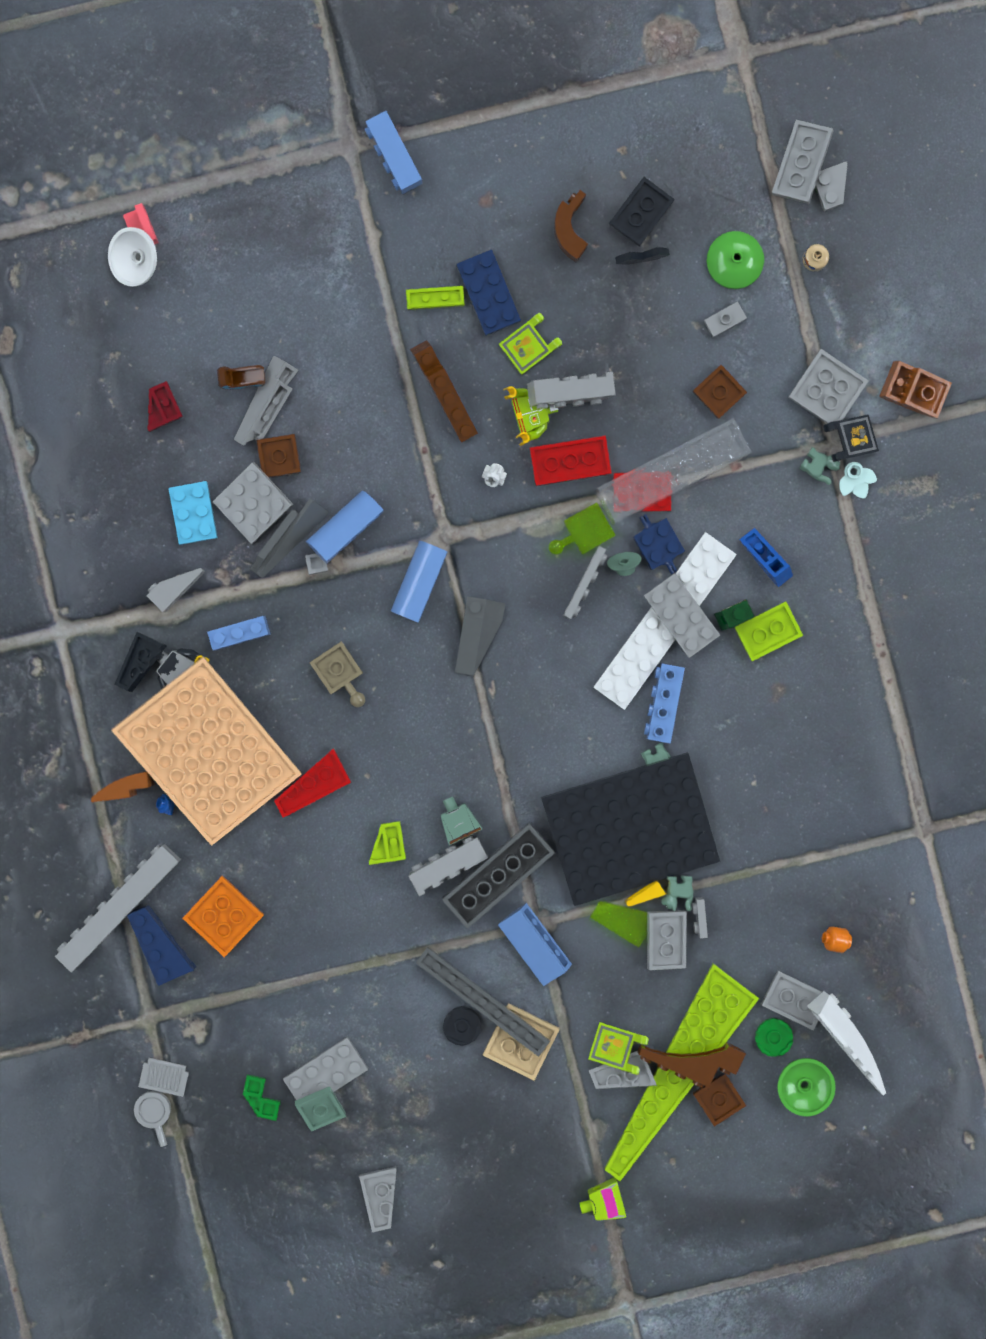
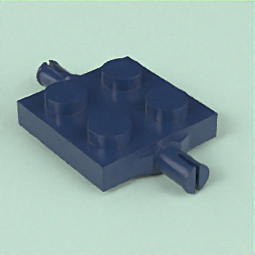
(658, 544)

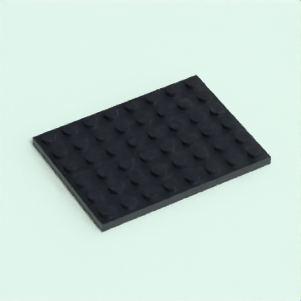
(630, 829)

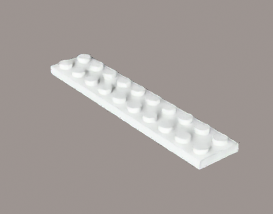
(651, 637)

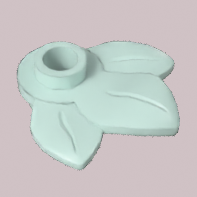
(856, 483)

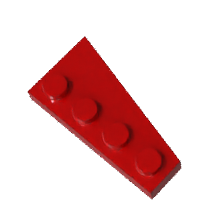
(316, 783)

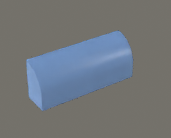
(344, 526)
(419, 581)
(535, 944)

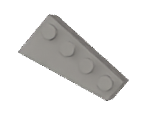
(571, 390)
(447, 865)

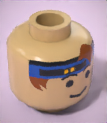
(813, 263)

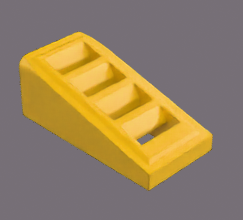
(650, 891)

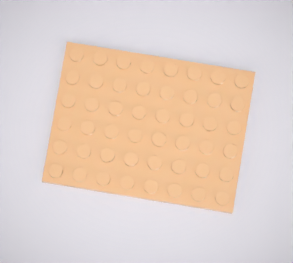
(206, 751)

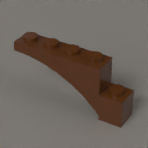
(444, 390)
(696, 1066)

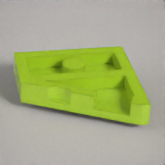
(389, 844)

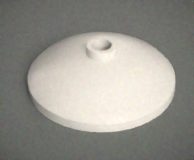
(132, 256)

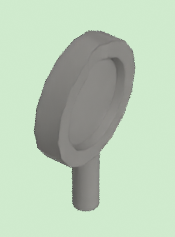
(152, 1111)

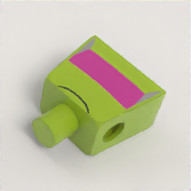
(604, 1201)

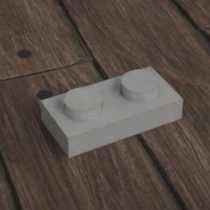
(699, 909)

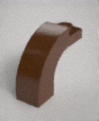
(567, 239)

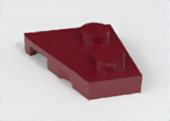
(162, 407)

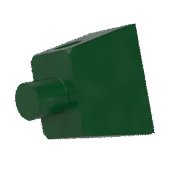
(734, 615)

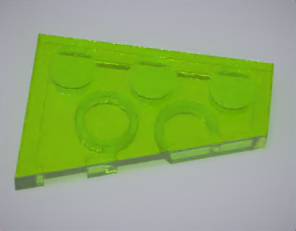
(623, 921)

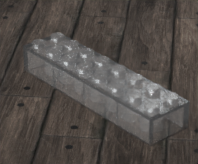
(673, 471)

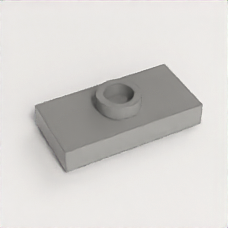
(725, 319)

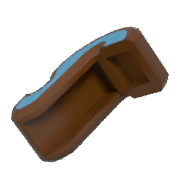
(241, 377)

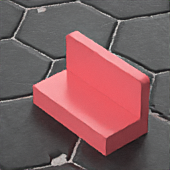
(140, 219)

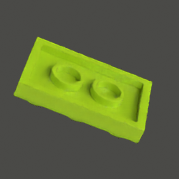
(768, 631)

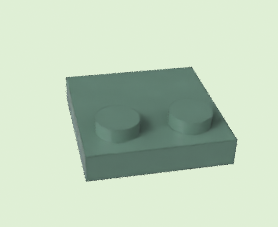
(320, 1108)

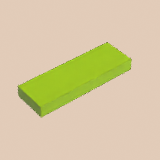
(435, 297)

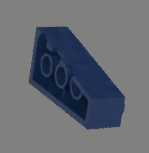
(160, 949)

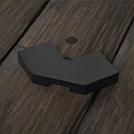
(639, 257)

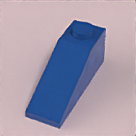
(767, 557)

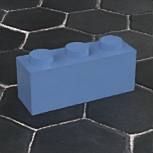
(239, 633)

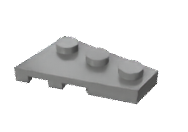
(608, 1077)
(378, 1193)

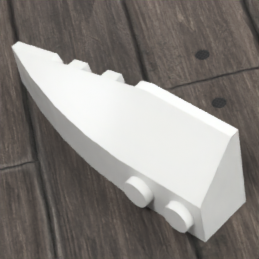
(847, 1036)

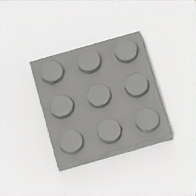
(828, 388)
(252, 503)

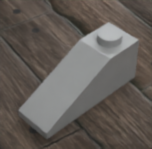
(169, 591)

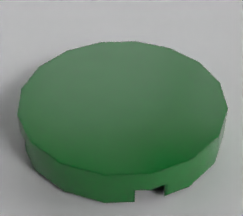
(774, 1037)

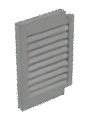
(164, 1077)

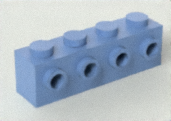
(393, 152)
(665, 703)

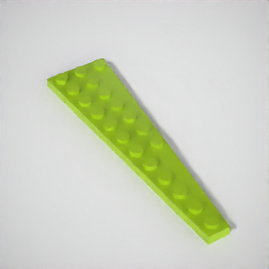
(707, 1025)

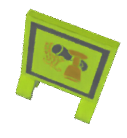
(526, 346)
(613, 1047)

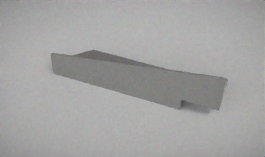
(267, 401)

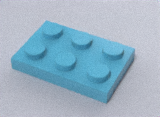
(193, 513)

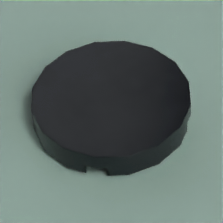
(461, 1026)

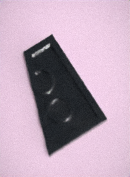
(139, 660)

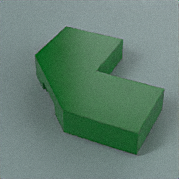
(262, 1106)

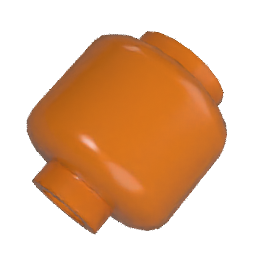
(837, 939)

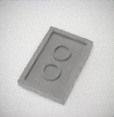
(666, 940)
(790, 999)

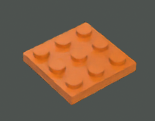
(223, 916)

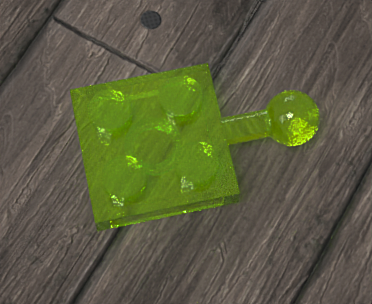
(586, 529)

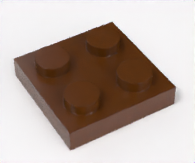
(719, 391)
(279, 455)
(720, 1099)

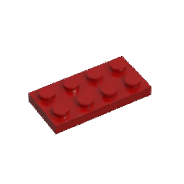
(570, 460)

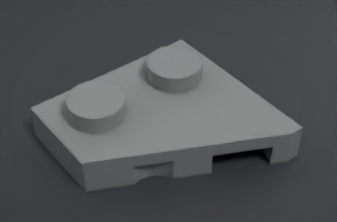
(831, 186)

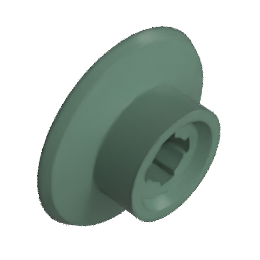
(624, 563)

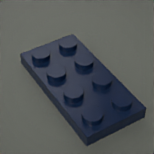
(488, 292)

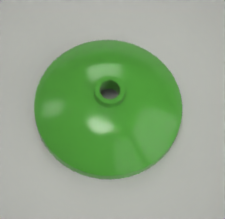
(727, 270)
(809, 1099)

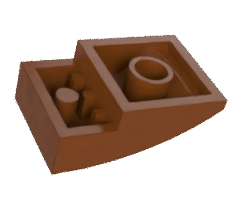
(915, 389)
(124, 787)

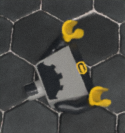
(175, 664)

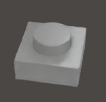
(315, 564)

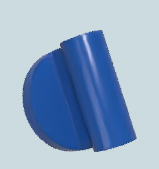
(165, 804)

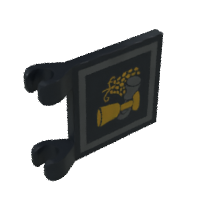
(855, 437)

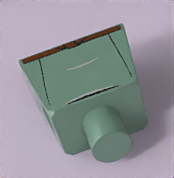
(458, 821)

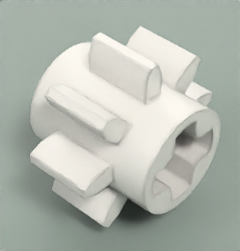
(494, 475)

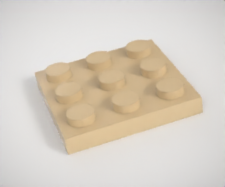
(515, 1056)

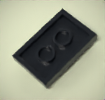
(641, 211)

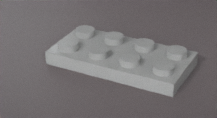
(802, 161)
(588, 577)
(681, 615)
(331, 1068)

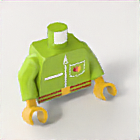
(530, 420)

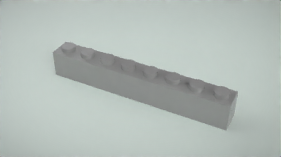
(121, 904)

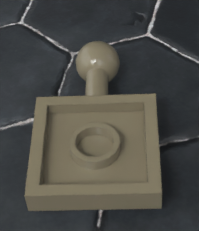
(338, 669)

